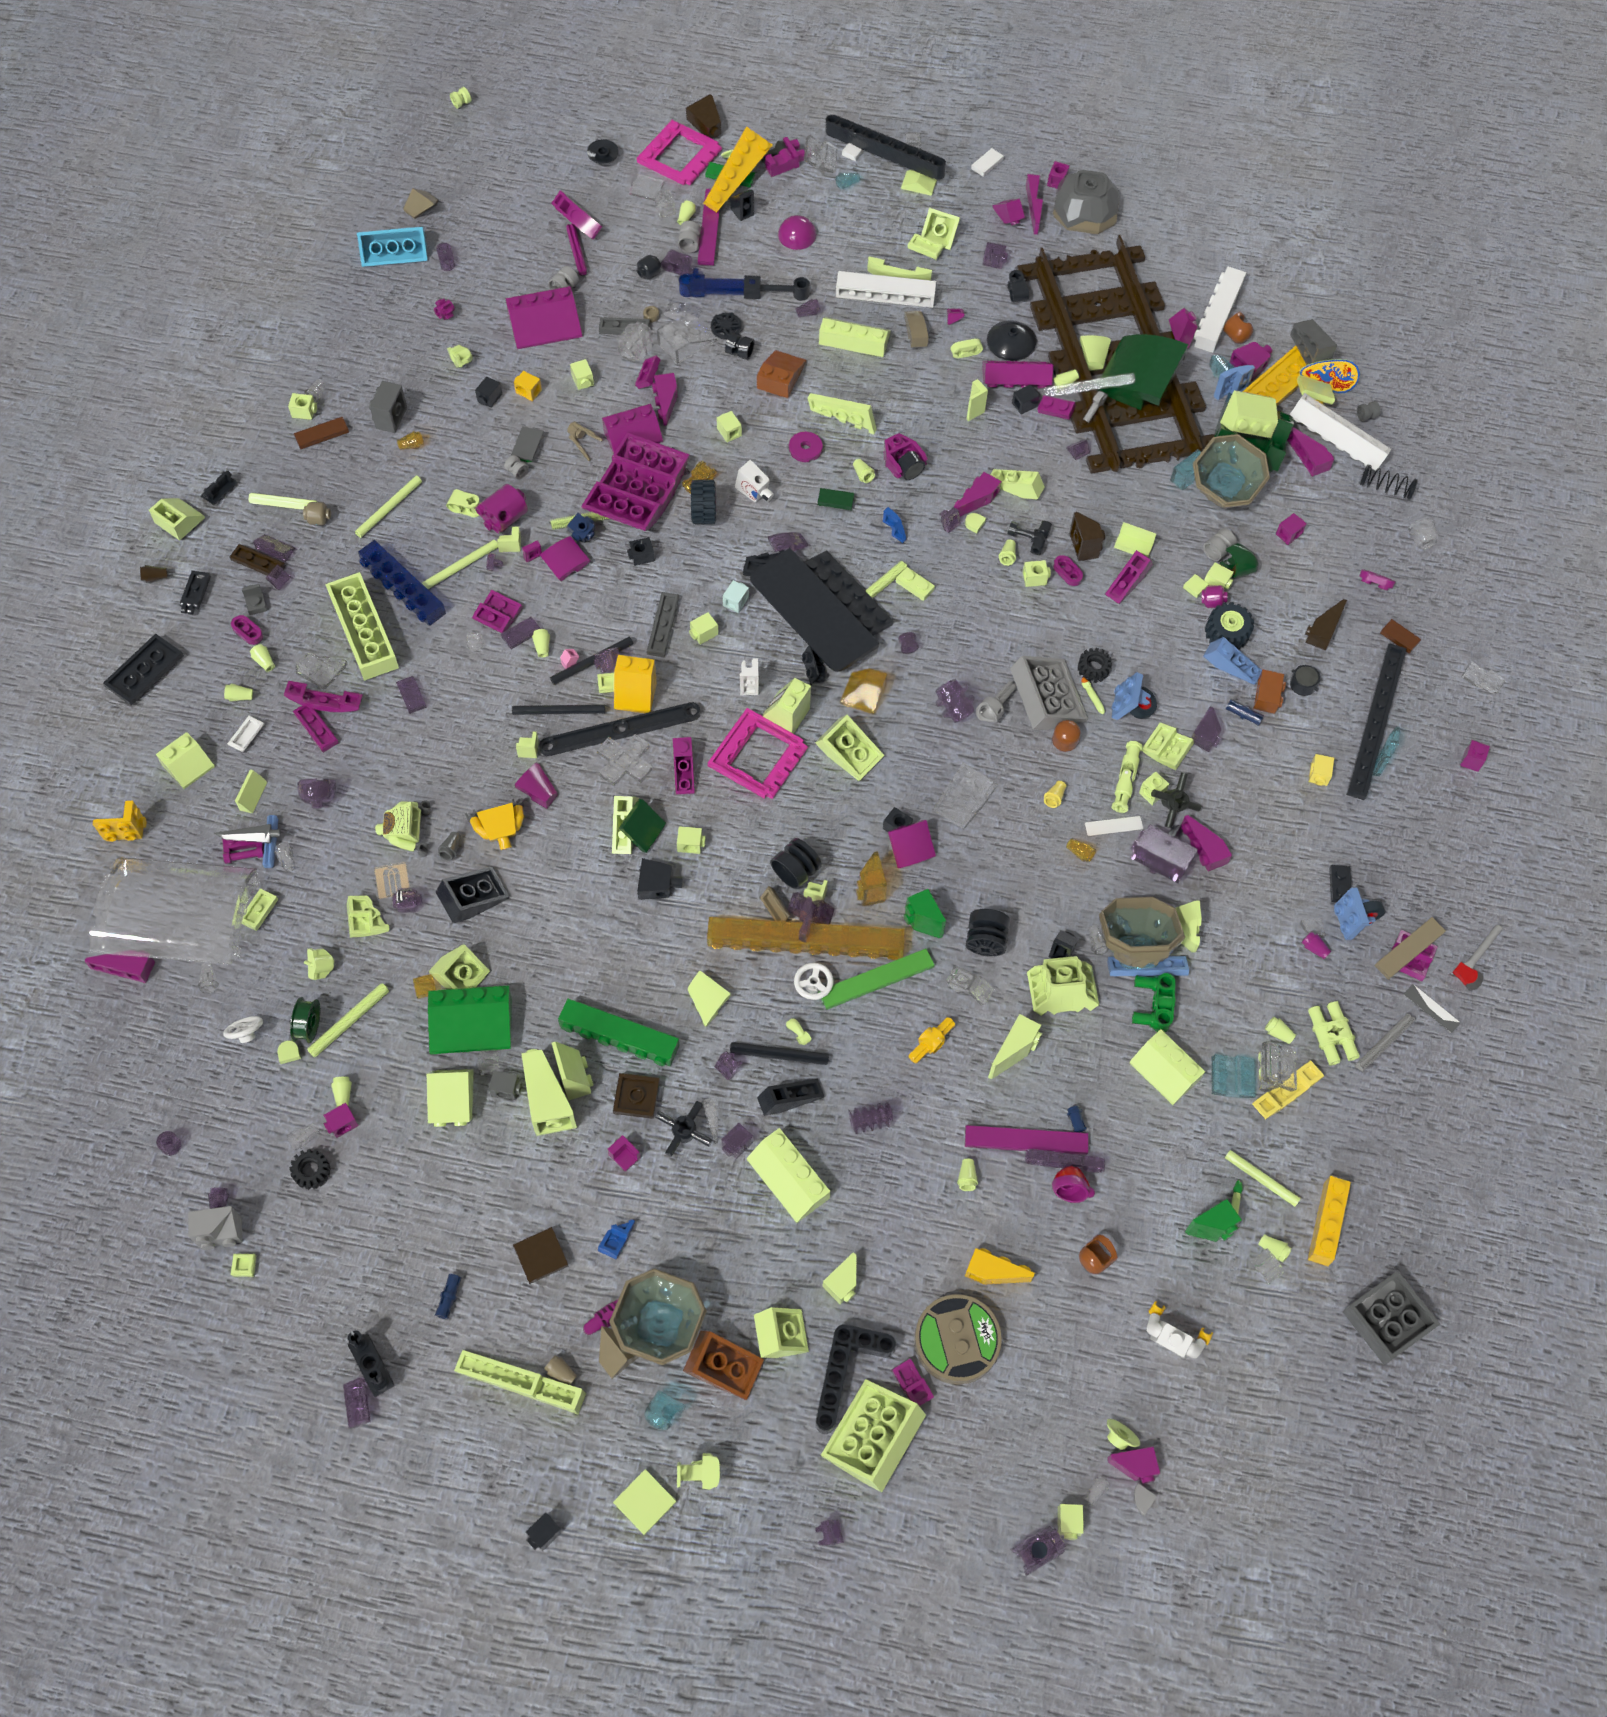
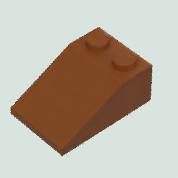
(780, 373)
(723, 1364)

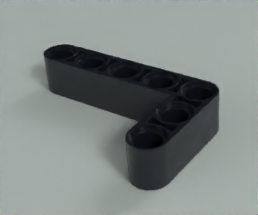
(840, 1368)

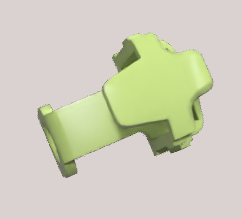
(705, 1470)

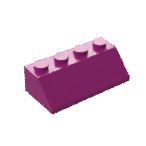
(1018, 373)

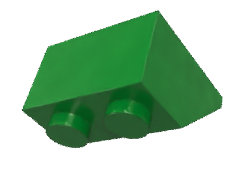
(924, 914)
(1215, 1223)

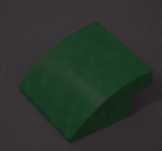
(1154, 365)

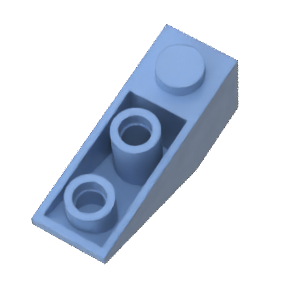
(1231, 660)

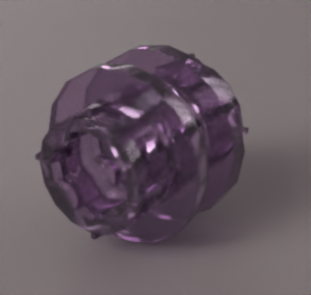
(955, 701)

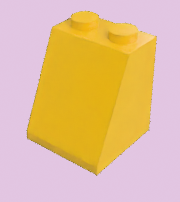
(634, 684)

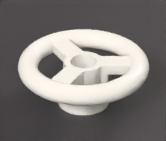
(813, 988)
(245, 1029)

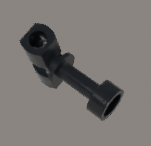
(1037, 536)

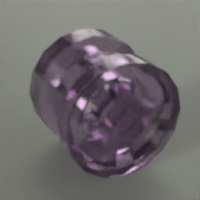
(908, 642)
(170, 1148)

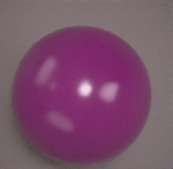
(797, 232)

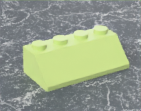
(853, 336)
(788, 1175)

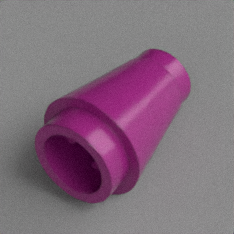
(1316, 945)

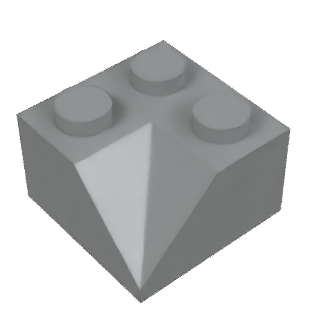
(215, 1227)

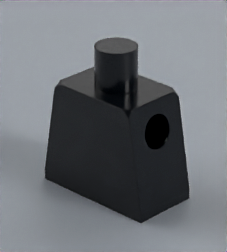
(656, 880)

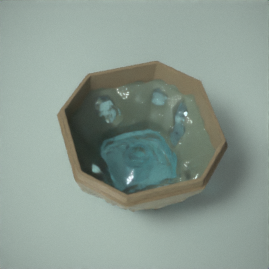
(1238, 463)
(1140, 931)
(655, 1298)

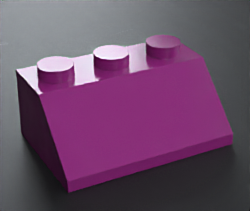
(637, 421)

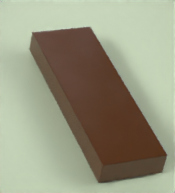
(321, 432)

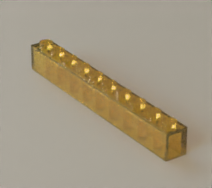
(823, 938)

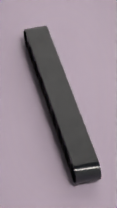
(885, 147)

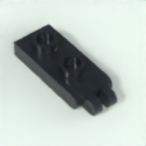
(194, 591)

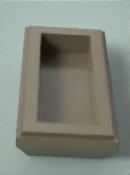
(775, 905)

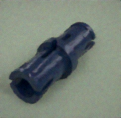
(1244, 712)
(448, 1296)

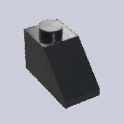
(743, 204)
(1063, 945)

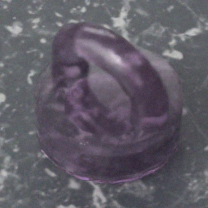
(492, 562)

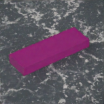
(316, 727)

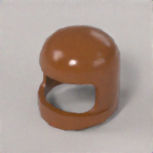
(1237, 329)
(1066, 735)
(1094, 1258)

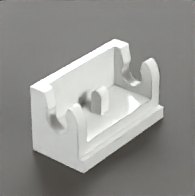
(749, 678)

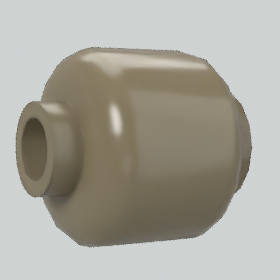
(316, 513)

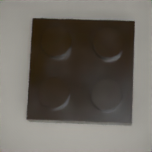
(636, 1095)

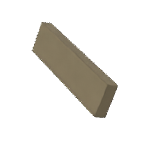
(1410, 948)

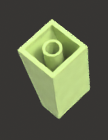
(547, 1102)

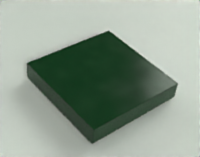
(642, 825)

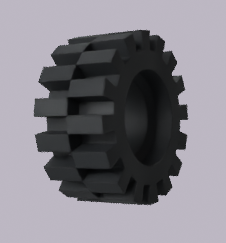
(1096, 656)
(301, 1161)

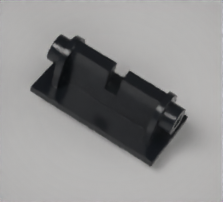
(219, 488)
(813, 671)

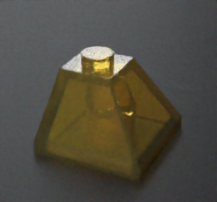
(864, 690)

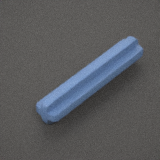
(269, 848)

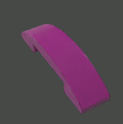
(320, 700)

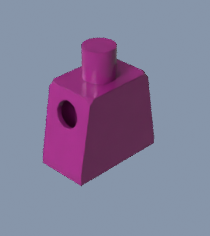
(1253, 355)

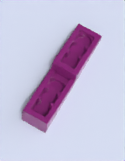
(1035, 204)

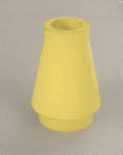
(1054, 796)

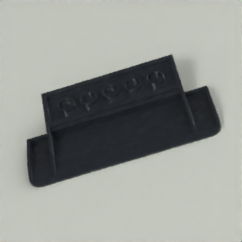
(823, 606)

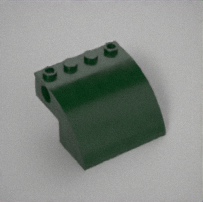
(1273, 447)

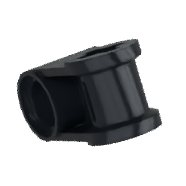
(1017, 287)

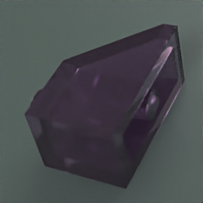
(1208, 731)

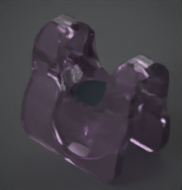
(1039, 1549)

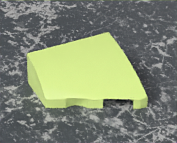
(1095, 350)
(364, 918)
(707, 996)

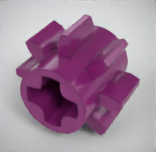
(444, 309)

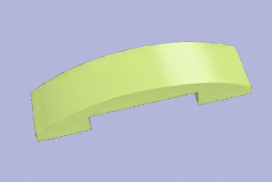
(877, 267)

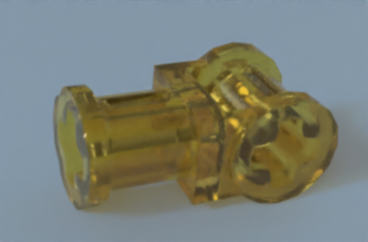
(700, 472)

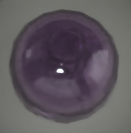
(316, 791)

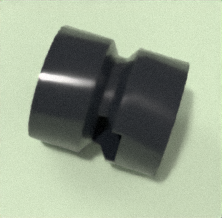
(737, 345)

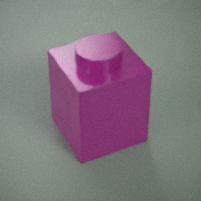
(1475, 755)

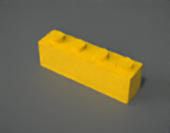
(1329, 1221)

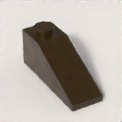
(1324, 626)

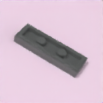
(617, 325)

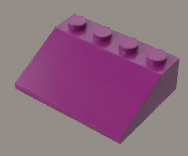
(543, 317)

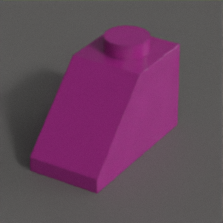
(1009, 211)
(1183, 326)
(1137, 1464)

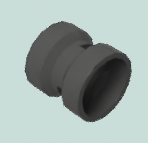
(1368, 411)

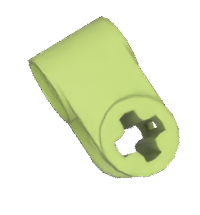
(463, 503)

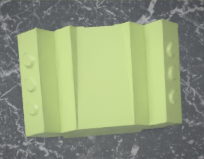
(1062, 986)

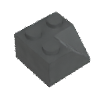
(388, 406)

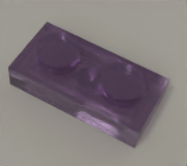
(356, 1403)

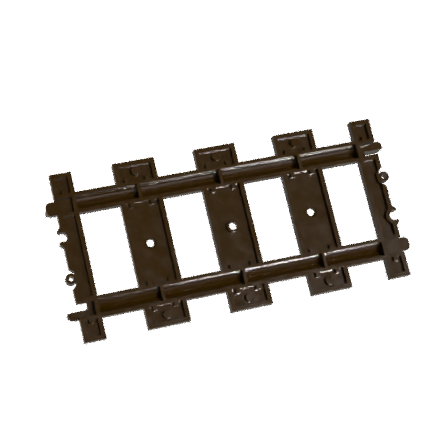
(1128, 300)

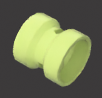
(460, 97)

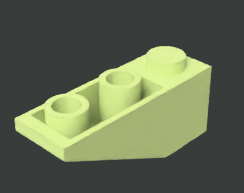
(1020, 483)

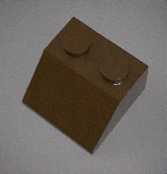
(1086, 537)

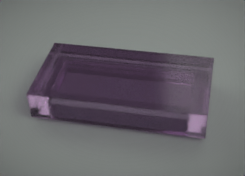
(520, 633)
(411, 694)

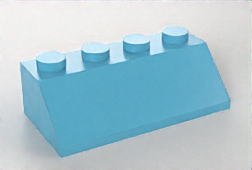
(392, 246)

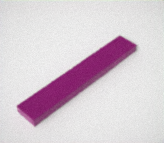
(708, 235)
(1026, 1139)

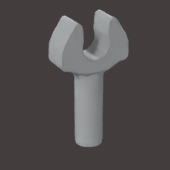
(1098, 400)

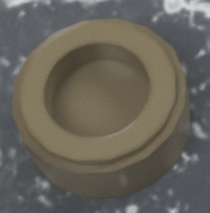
(651, 313)

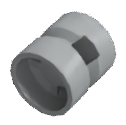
(689, 237)
(564, 278)
(1216, 546)

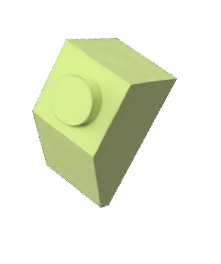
(842, 1280)

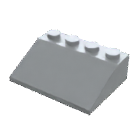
(1047, 691)

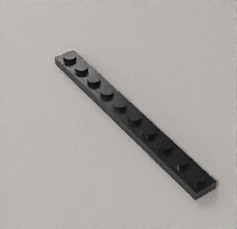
(1376, 722)

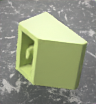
(175, 516)

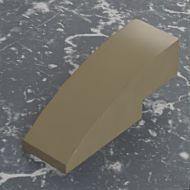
(916, 328)

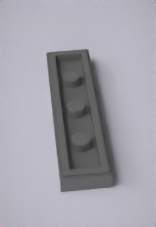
(663, 624)

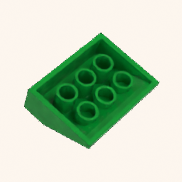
(469, 1019)

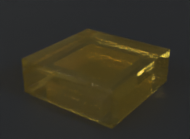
(423, 985)

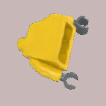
(498, 823)

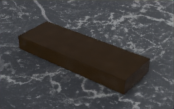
(254, 559)

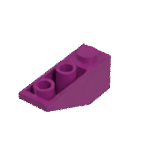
(666, 391)
(980, 494)
(683, 765)
(1211, 848)

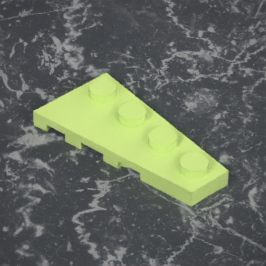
(844, 411)

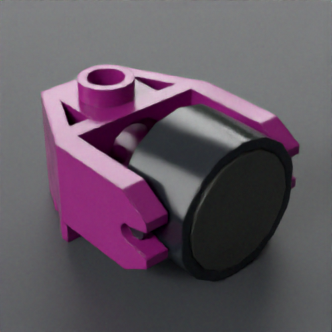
(908, 461)

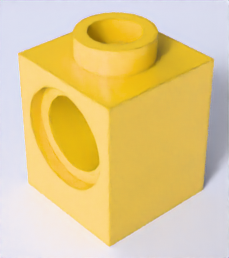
(527, 385)

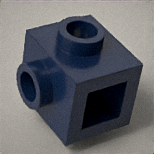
(581, 528)

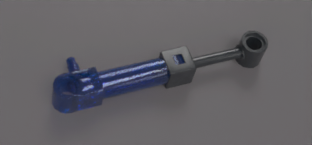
(697, 286)

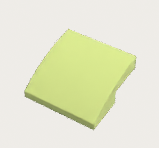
(1167, 746)

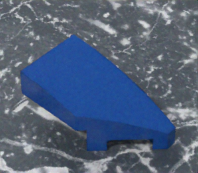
(894, 521)
(615, 1239)

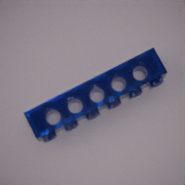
(392, 574)

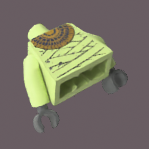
(402, 825)

